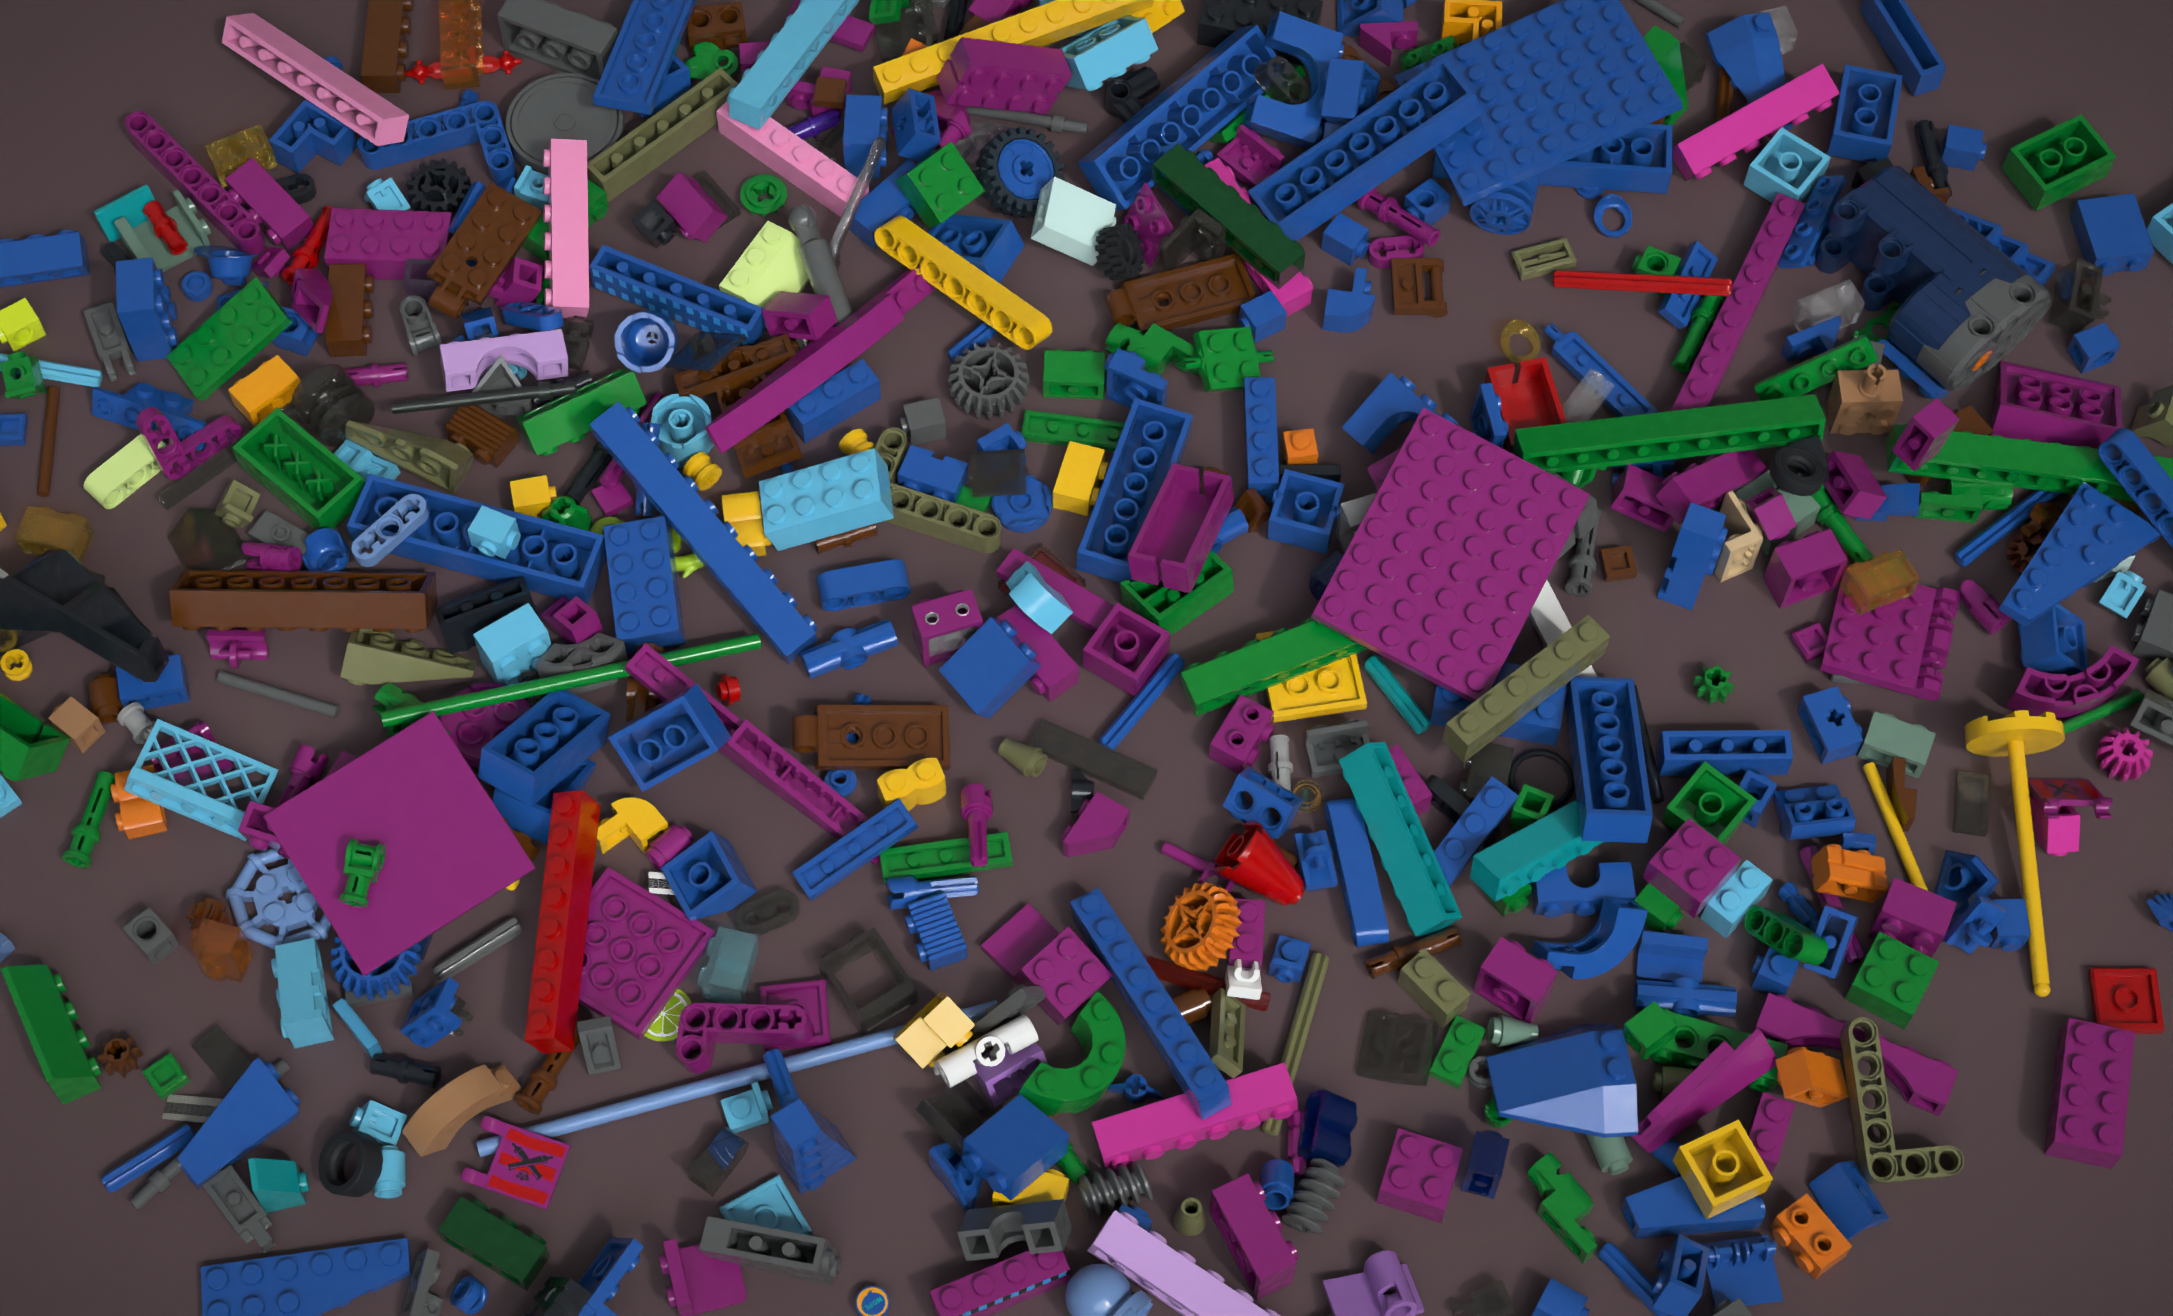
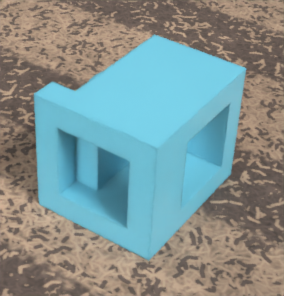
(530, 188)

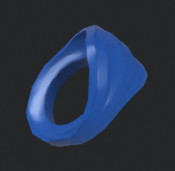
(1613, 201)

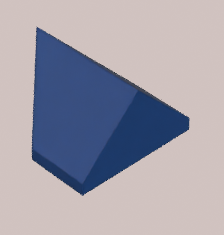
(1961, 877)
(955, 1176)

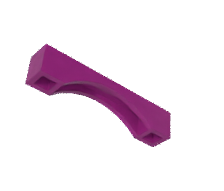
(1919, 1079)

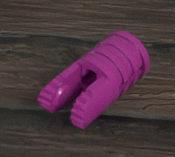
(272, 556)
(1983, 607)

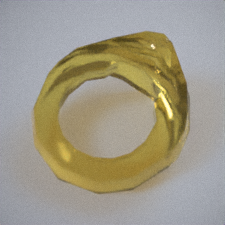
(1519, 326)

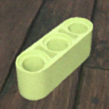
(123, 473)

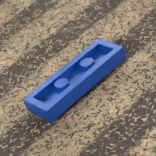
(1696, 263)

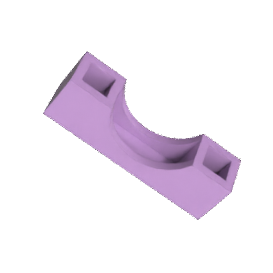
(538, 352)

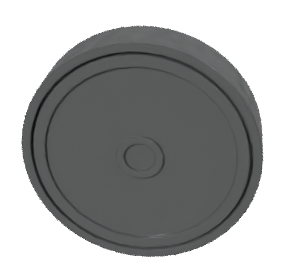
(560, 109)

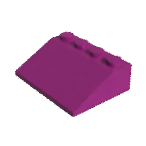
(2054, 407)

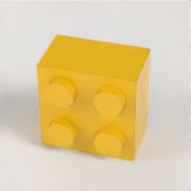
(1722, 1169)

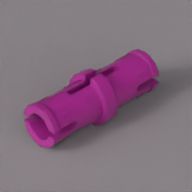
(379, 374)

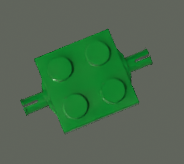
(1225, 358)

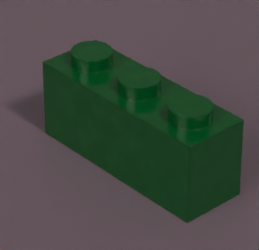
(494, 1242)

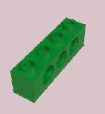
(1707, 1035)

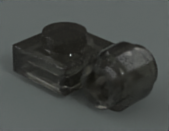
(576, 340)

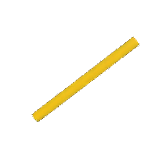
(1894, 825)

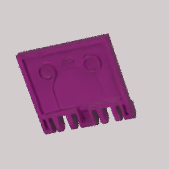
(1893, 641)

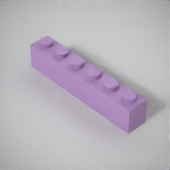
(1168, 1273)

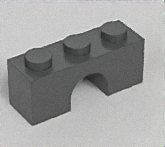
(990, 1229)

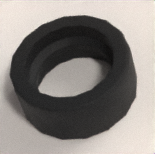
(368, 1164)

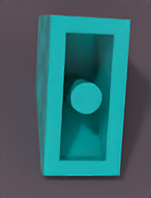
(278, 1183)

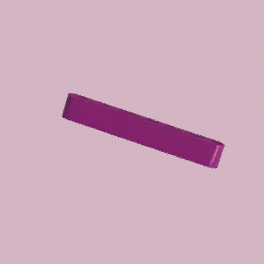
(194, 183)

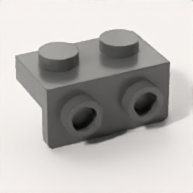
(1329, 744)

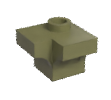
(2156, 418)

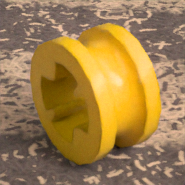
(16, 656)

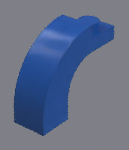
(1604, 947)

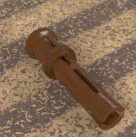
(544, 1081)

